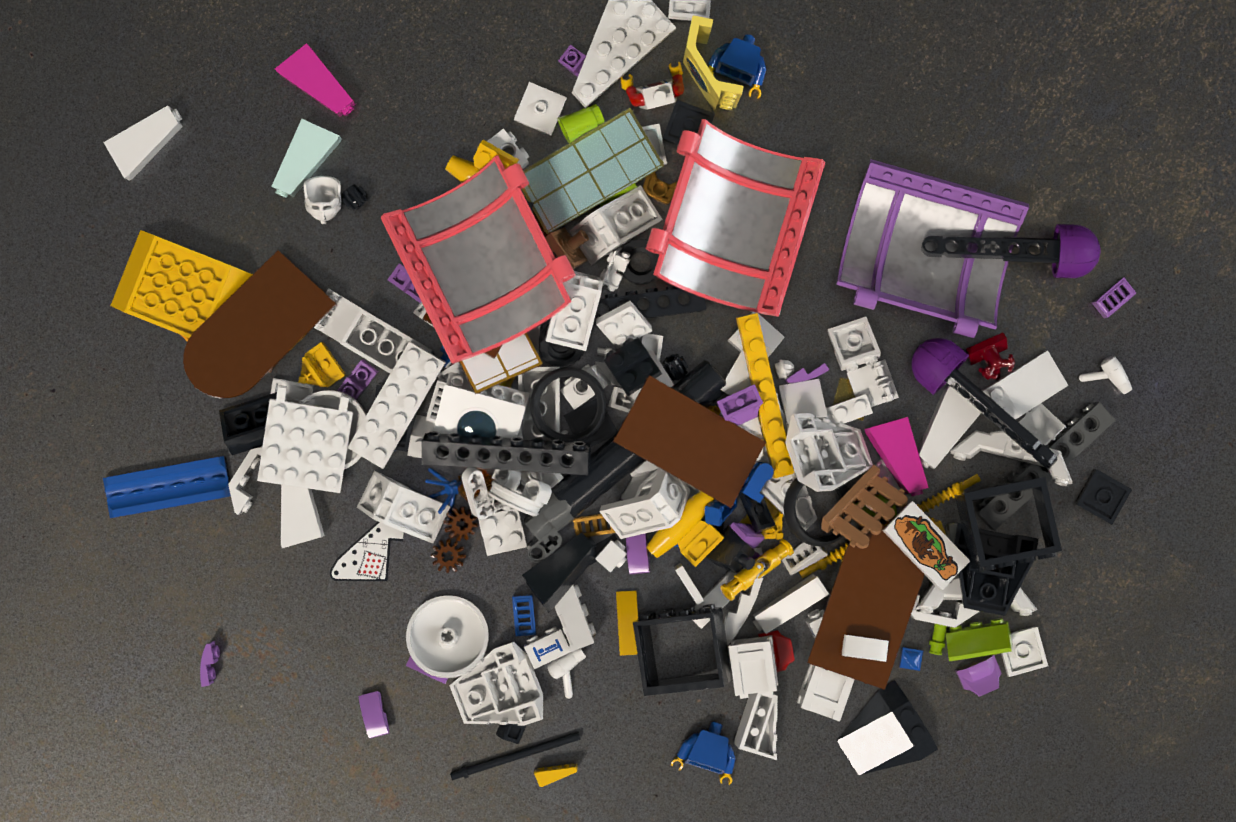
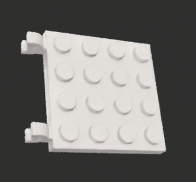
(305, 444)

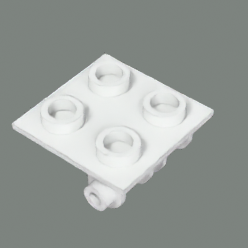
(340, 318)
(874, 382)

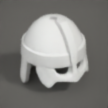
(322, 197)

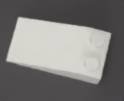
(1027, 385)

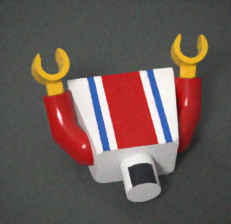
(657, 93)

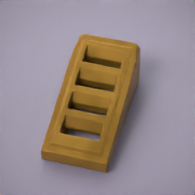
(578, 526)

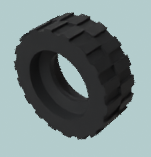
(634, 276)
(556, 358)

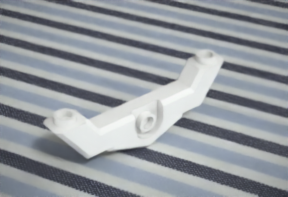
(1002, 445)
(952, 591)

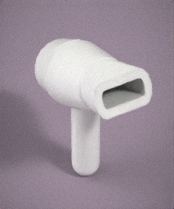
(1114, 371)
(561, 668)

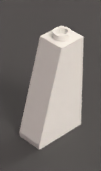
(142, 141)
(946, 427)
(298, 516)
(790, 603)

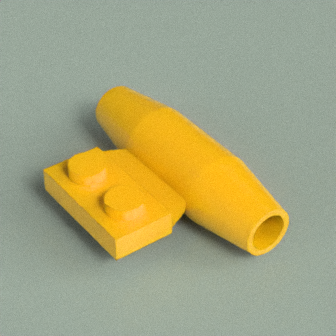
(465, 169)
(691, 534)

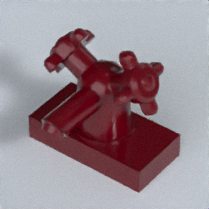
(989, 351)

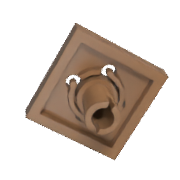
(563, 244)

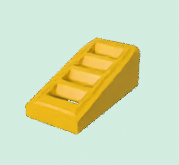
(551, 774)

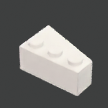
(574, 619)
(758, 726)

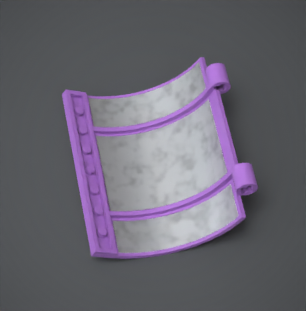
(886, 237)

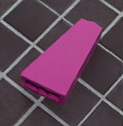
(313, 78)
(899, 452)

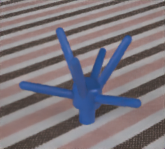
(451, 489)

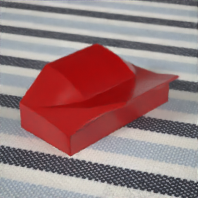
(782, 649)

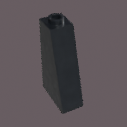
(560, 570)

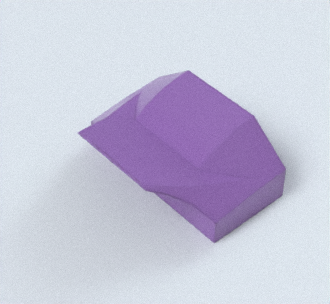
(741, 405)
(980, 675)

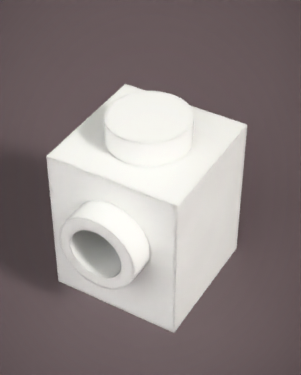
(612, 555)

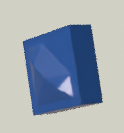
(911, 658)

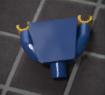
(740, 62)
(709, 752)

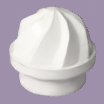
(784, 369)

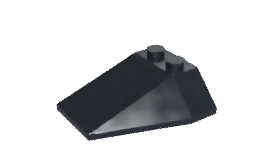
(996, 588)
(886, 733)

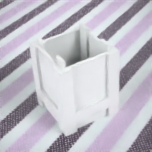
(753, 666)
(824, 692)

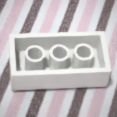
(377, 340)
(548, 403)

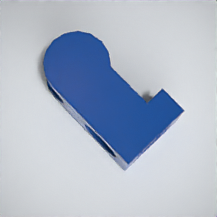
(756, 479)

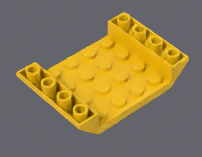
(174, 285)

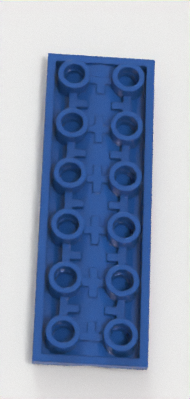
(167, 487)

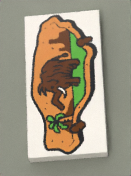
(926, 545)

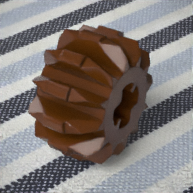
(456, 530)
(451, 562)

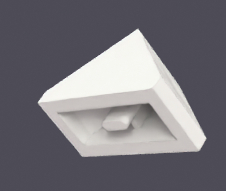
(620, 400)

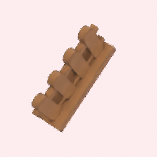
(860, 493)

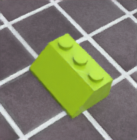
(978, 640)

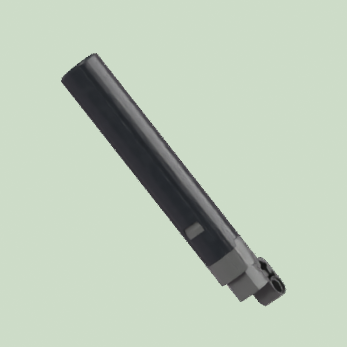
(607, 468)

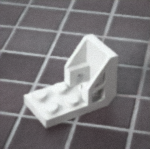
(616, 224)
(574, 323)
(402, 507)
(654, 508)

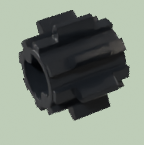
(354, 197)
(675, 367)

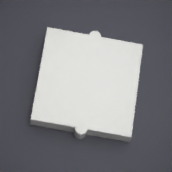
(1042, 424)

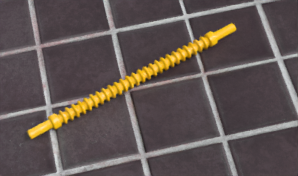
(957, 489)

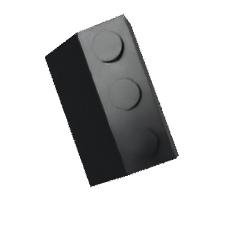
(245, 424)

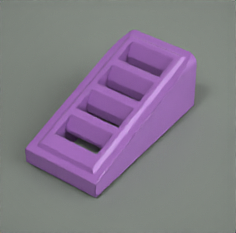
(1102, 309)
(748, 534)

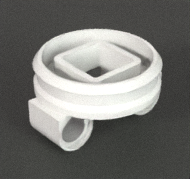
(527, 501)

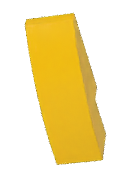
(626, 614)

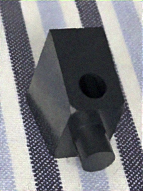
(732, 552)

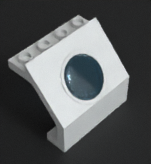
(488, 414)

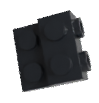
(631, 365)

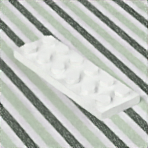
(396, 404)

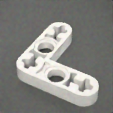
(483, 504)

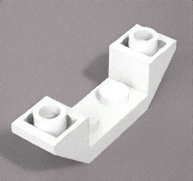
(241, 499)
(944, 618)

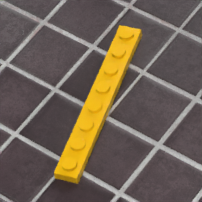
(769, 411)

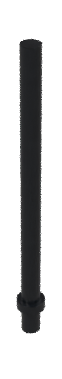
(466, 771)

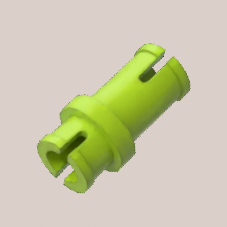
(937, 642)

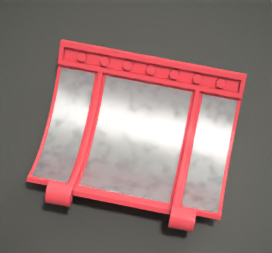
(735, 220)
(480, 262)

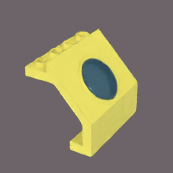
(715, 91)

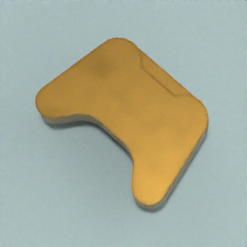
(658, 189)

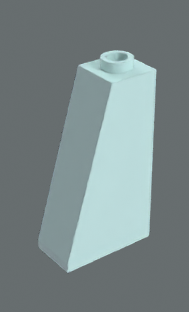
(304, 156)

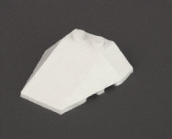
(825, 452)
(500, 689)

